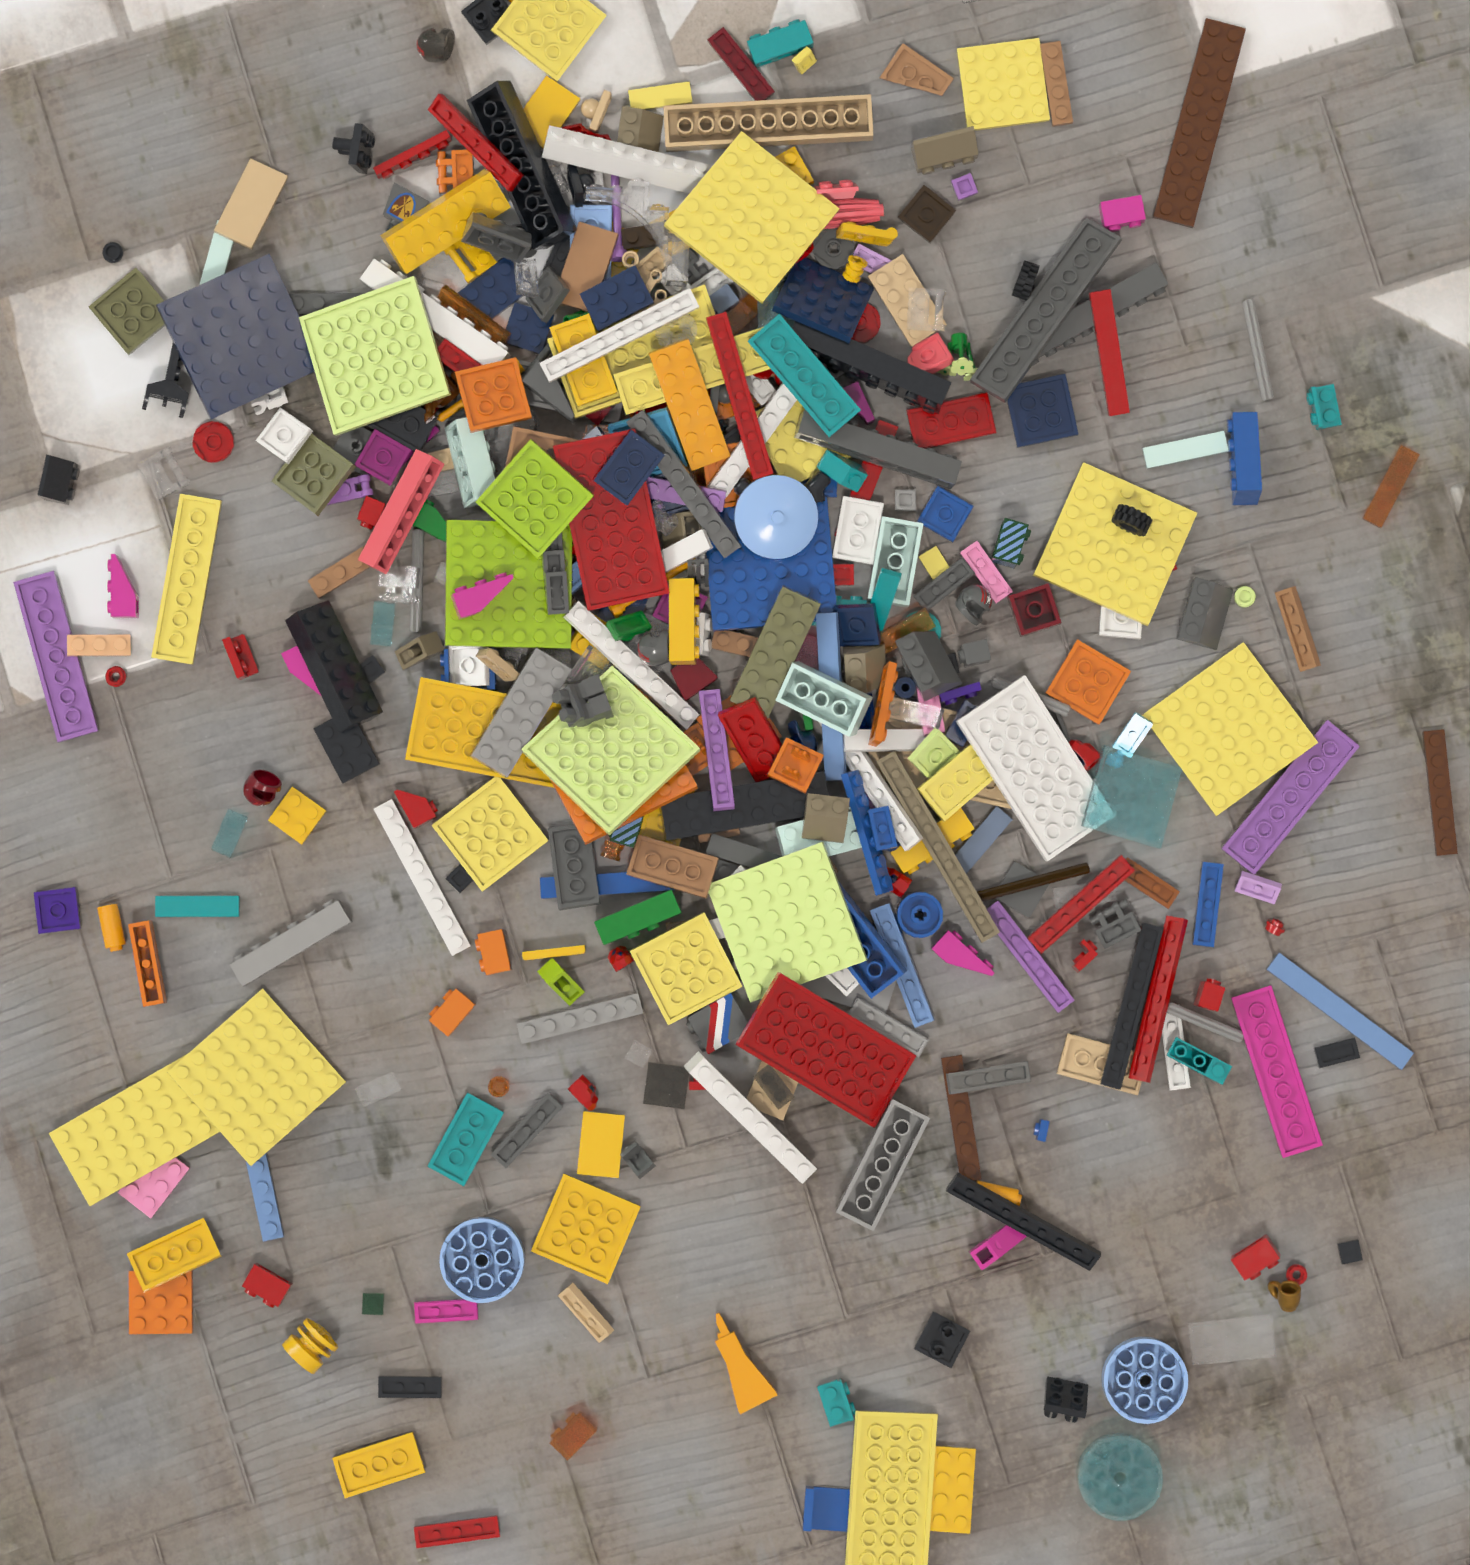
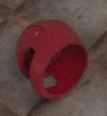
(261, 787)

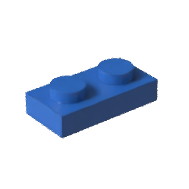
(882, 828)

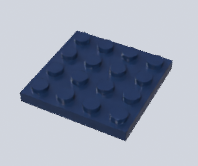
(823, 299)

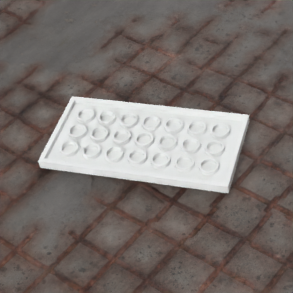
(1031, 765)

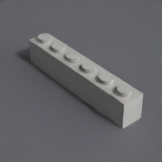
(290, 943)

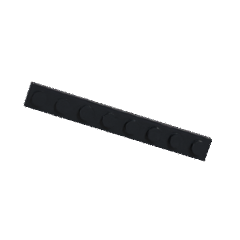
(1131, 1006)
(1023, 1221)

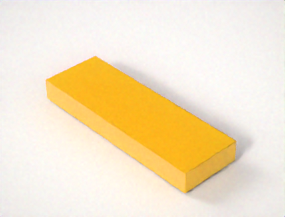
(555, 952)

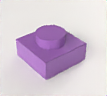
(964, 186)

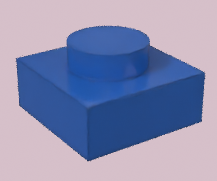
(1041, 1130)

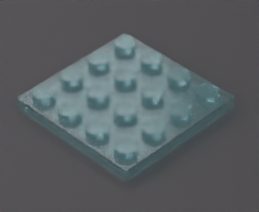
(1131, 797)

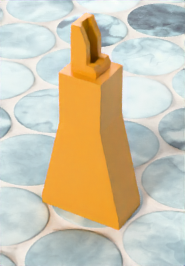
(747, 1381)

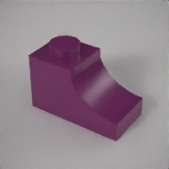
(856, 394)

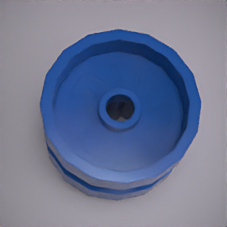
(931, 912)

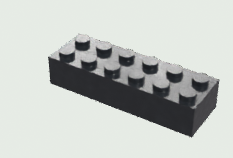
(333, 666)

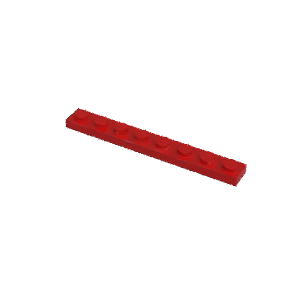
(739, 395)
(1158, 999)

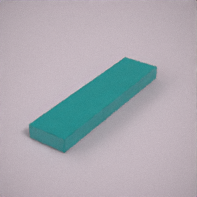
(884, 594)
(197, 906)

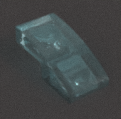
(382, 623)
(229, 833)

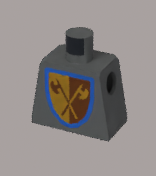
(402, 205)

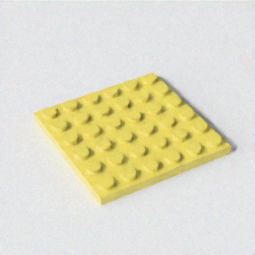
(751, 217)
(1105, 562)
(1230, 729)
(256, 1077)

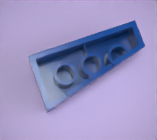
(1245, 458)

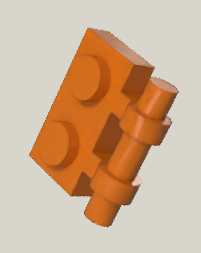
(461, 169)

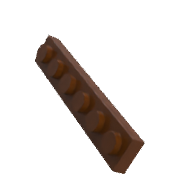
(1439, 792)
(961, 1123)

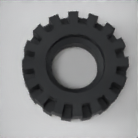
(1025, 280)
(1131, 520)

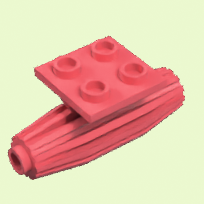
(852, 209)

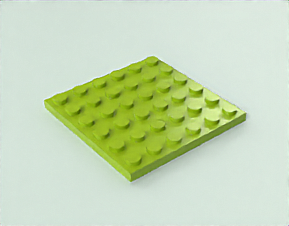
(519, 611)

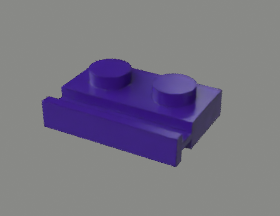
(969, 691)

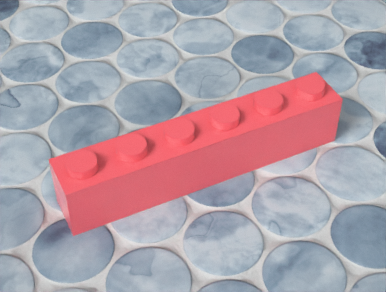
(401, 511)

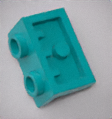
(1324, 407)
(835, 1402)

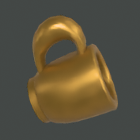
(1287, 1295)

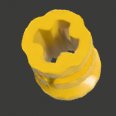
(854, 268)

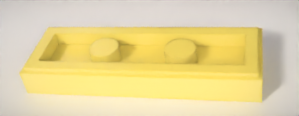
(660, 96)

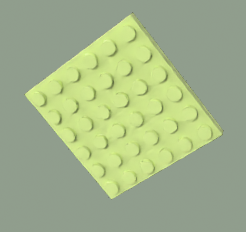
(374, 356)
(616, 760)
(787, 920)

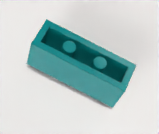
(779, 43)

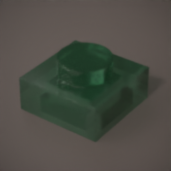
(373, 1303)

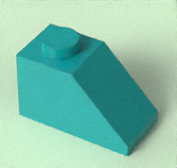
(842, 470)

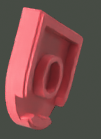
(930, 354)

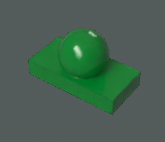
(628, 626)

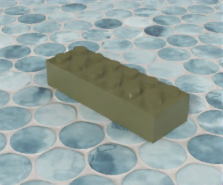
(776, 648)

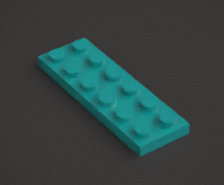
(804, 375)

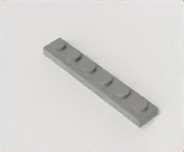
(579, 1018)

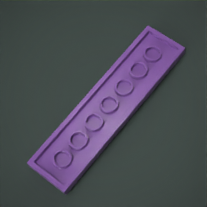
(59, 675)
(1290, 798)

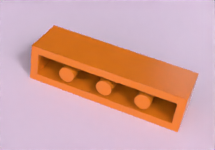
(147, 963)

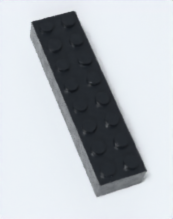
(537, 193)
(876, 369)
(754, 806)

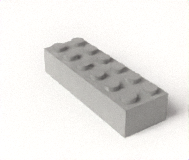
(520, 712)
(882, 1164)

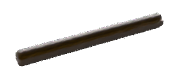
(1033, 882)

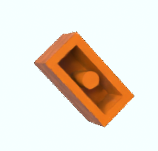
(493, 951)
(451, 1012)

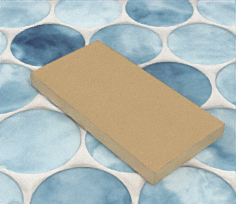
(251, 204)
(1086, 1060)

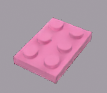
(154, 1188)

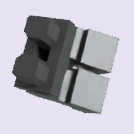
(574, 702)

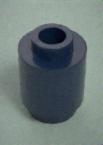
(900, 693)

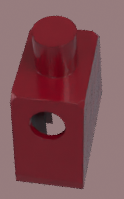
(692, 678)

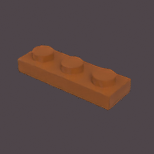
(1151, 885)

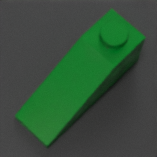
(431, 521)

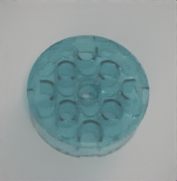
(1117, 1454)

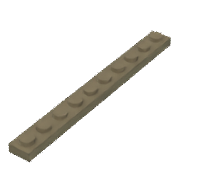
(938, 847)

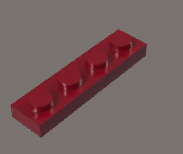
(740, 65)

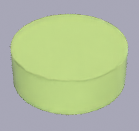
(1244, 596)

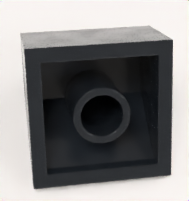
(58, 480)

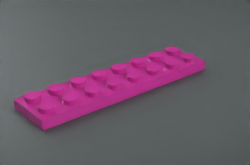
(1276, 1071)

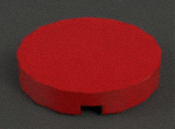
(868, 325)
(213, 442)

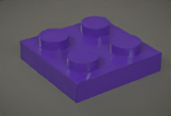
(57, 910)

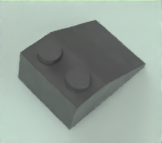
(548, 392)

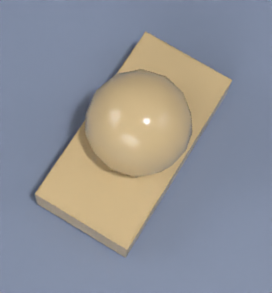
(596, 110)

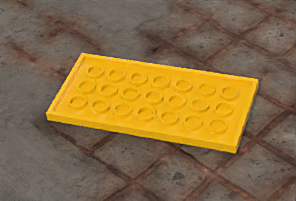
(450, 724)

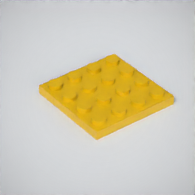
(585, 1228)

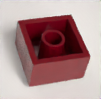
(1034, 610)

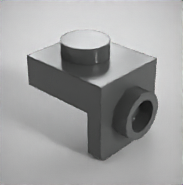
(637, 1159)

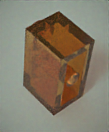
(572, 1435)

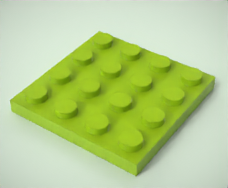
(534, 498)

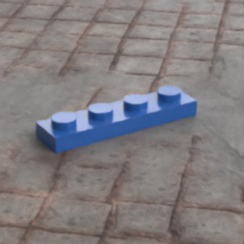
(1208, 904)

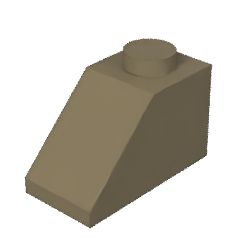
(419, 650)

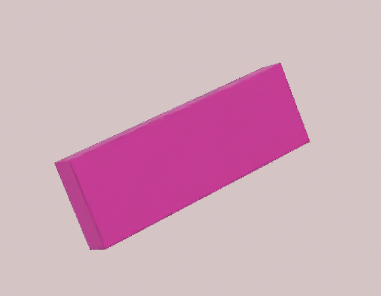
(445, 1311)

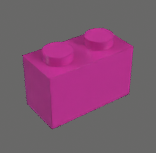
(1122, 212)

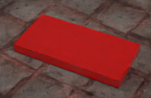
(956, 422)
(752, 736)

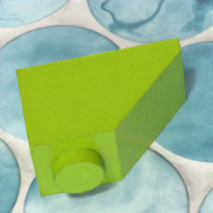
(560, 981)

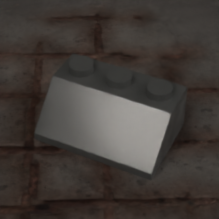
(496, 237)
(1204, 613)
(927, 663)

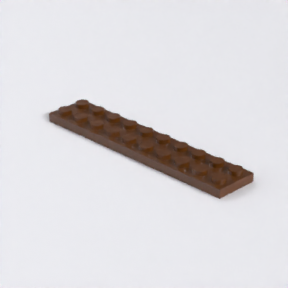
(1199, 123)

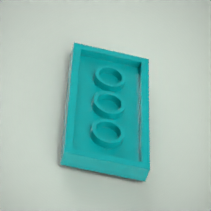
(465, 1139)

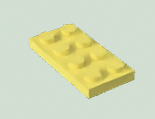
(955, 783)

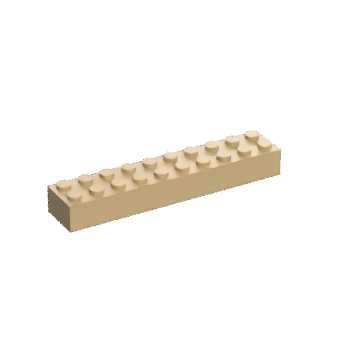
(769, 122)

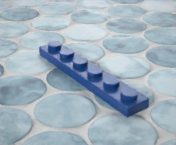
(859, 805)

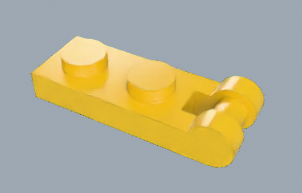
(866, 234)

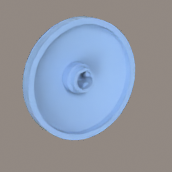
(776, 516)

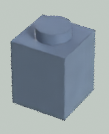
(724, 299)

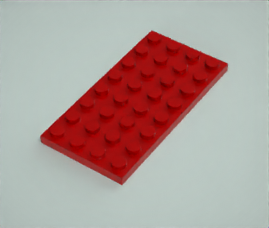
(612, 541)
(825, 1049)

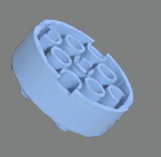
(498, 1244)
(1138, 1358)

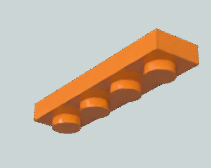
(882, 711)

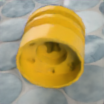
(310, 1345)

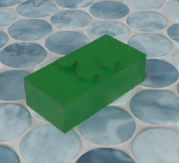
(638, 917)

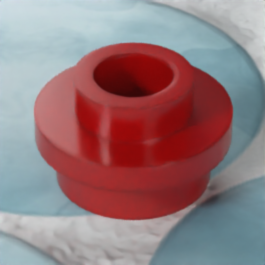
(109, 676)
(1275, 927)
(1296, 1267)

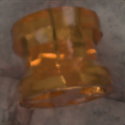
(612, 850)
(498, 1086)

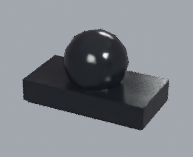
(577, 184)

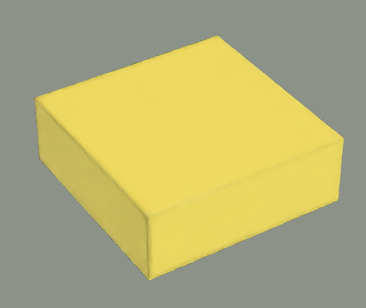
(804, 60)

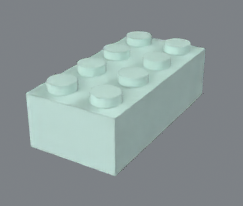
(470, 460)
(897, 551)
(824, 698)
(791, 838)

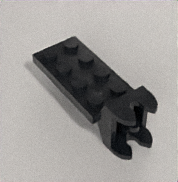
(167, 389)

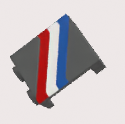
(717, 1024)

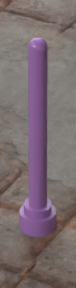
(619, 250)

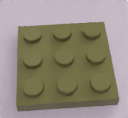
(130, 311)
(314, 474)

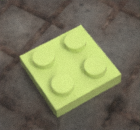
(933, 753)

